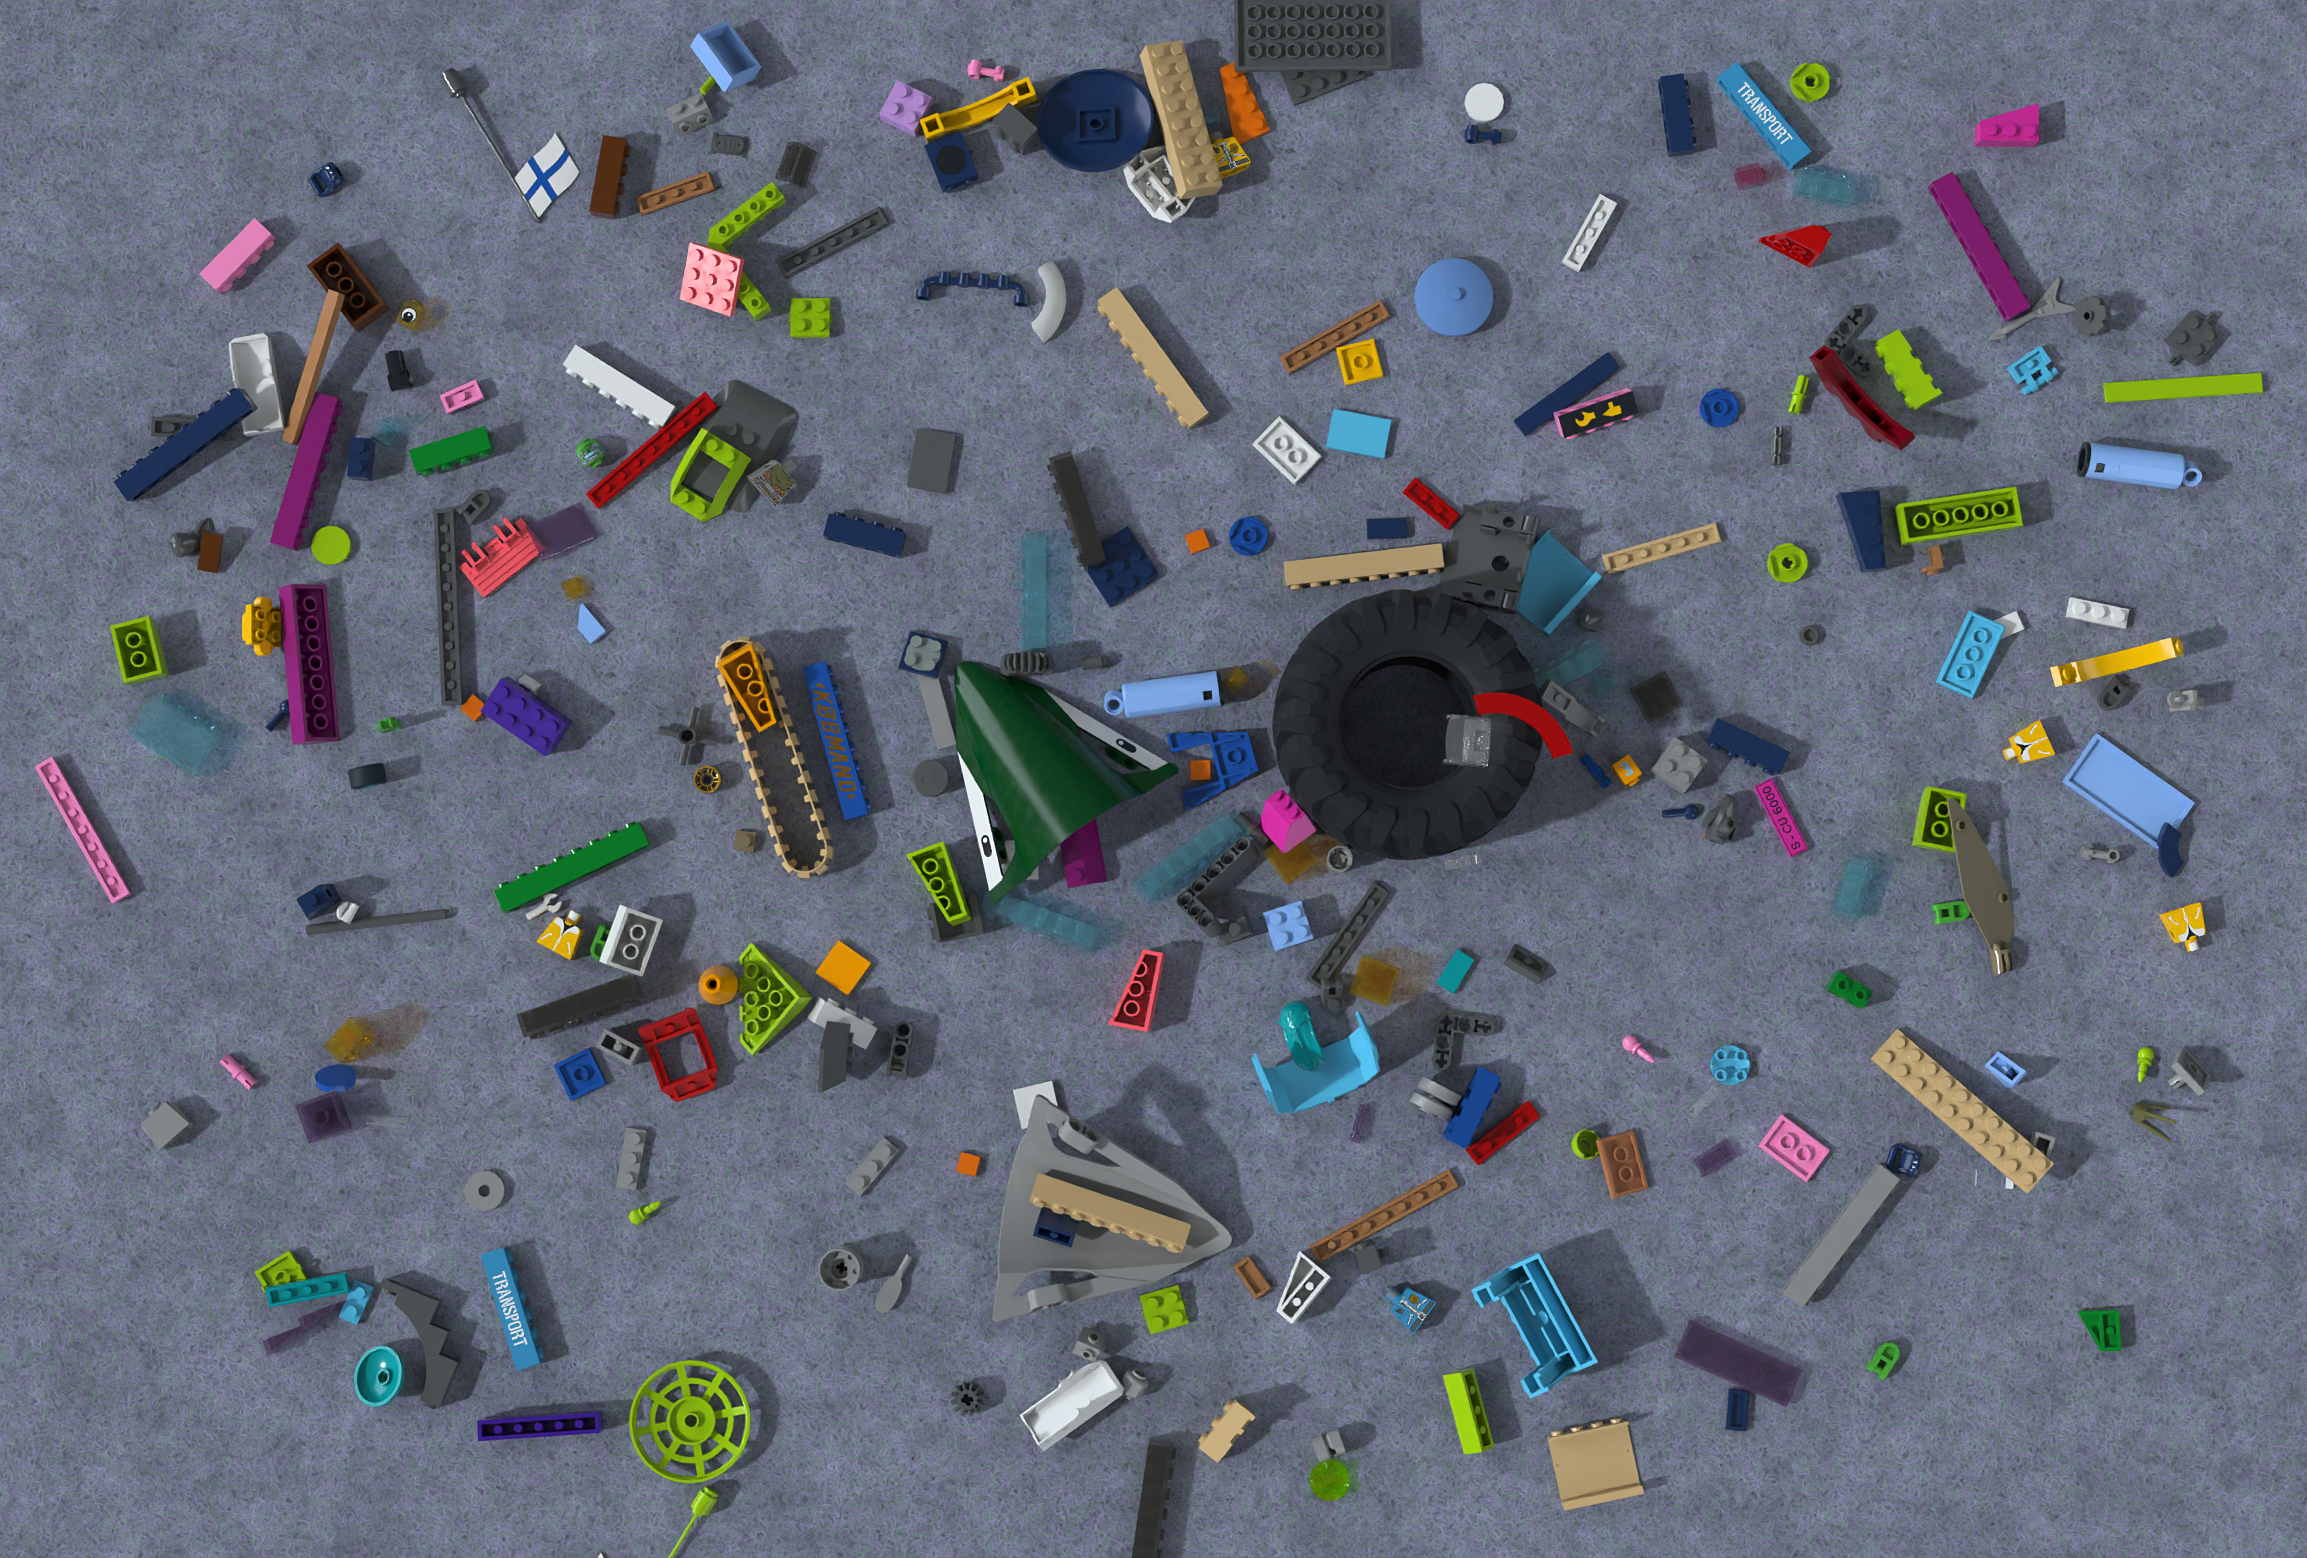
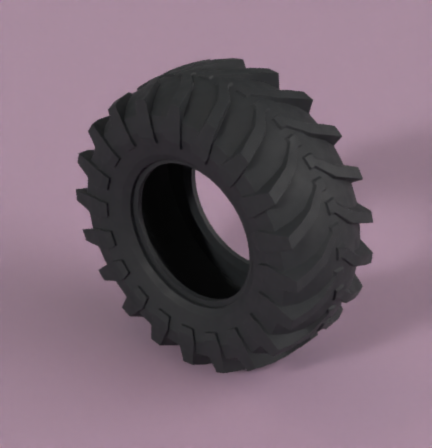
(1311, 740)

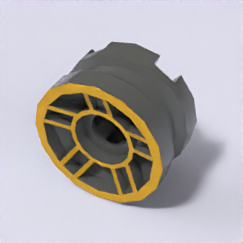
(699, 779)

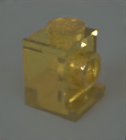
(1235, 680)

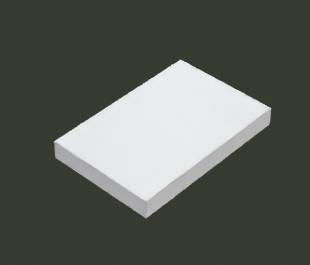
(1287, 450)

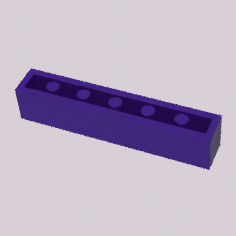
(540, 1425)

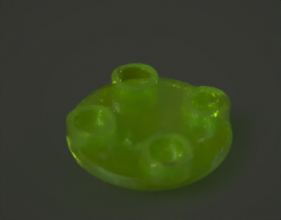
(1329, 1480)

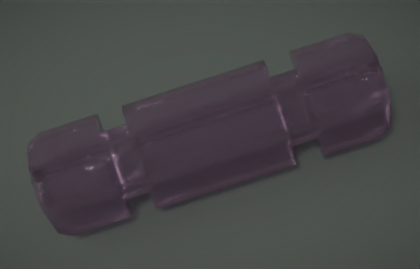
(1359, 1123)

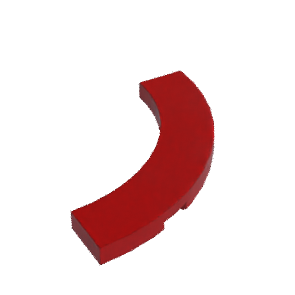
(1529, 713)

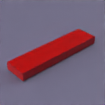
(1502, 1133)

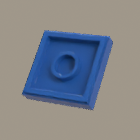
(580, 1074)

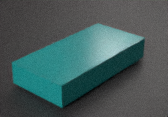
(1455, 971)

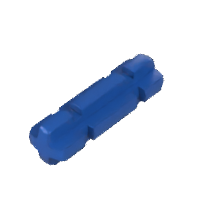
(1595, 771)

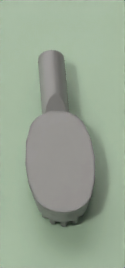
(892, 1287)

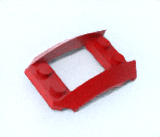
(672, 1027)

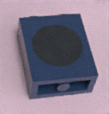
(951, 162)

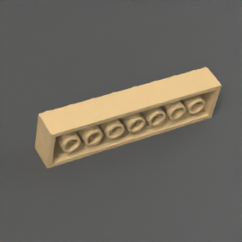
(1181, 119)

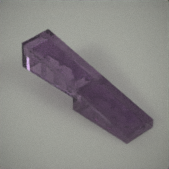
(306, 1322)

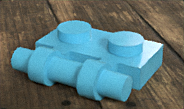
(2028, 365)

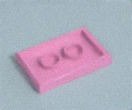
(1794, 1148)

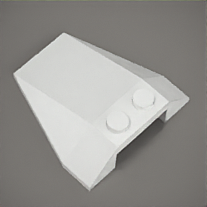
(1154, 185)

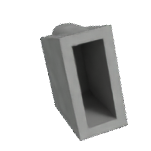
(166, 1124)

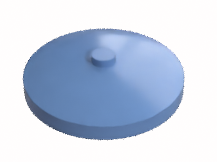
(1453, 297)

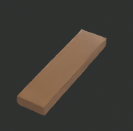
(675, 193)

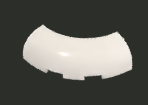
(1055, 302)

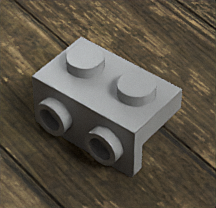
(690, 114)

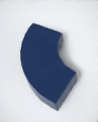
(2168, 849)

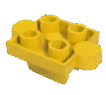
(262, 626)

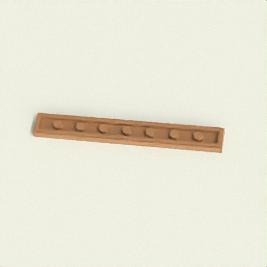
(313, 367)
(1384, 1216)

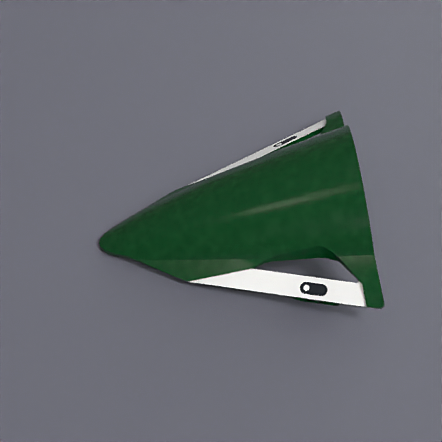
(1038, 770)

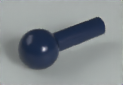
(284, 710)
(1690, 812)

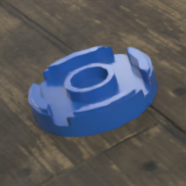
(1716, 413)
(1250, 542)
(335, 1078)

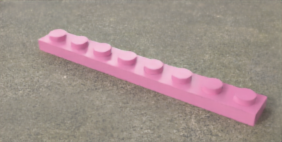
(83, 830)

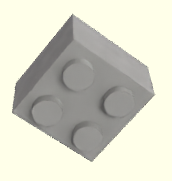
(1678, 765)

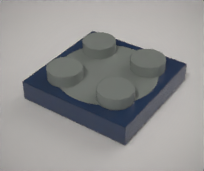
(923, 655)

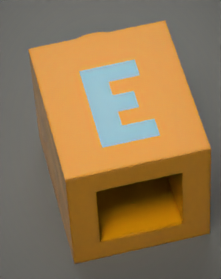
(1626, 771)

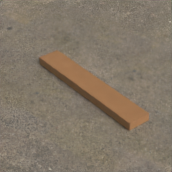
(1334, 337)

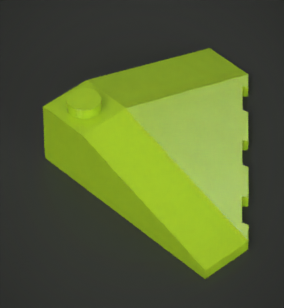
(770, 998)

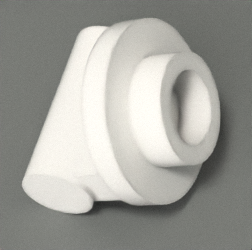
(346, 911)

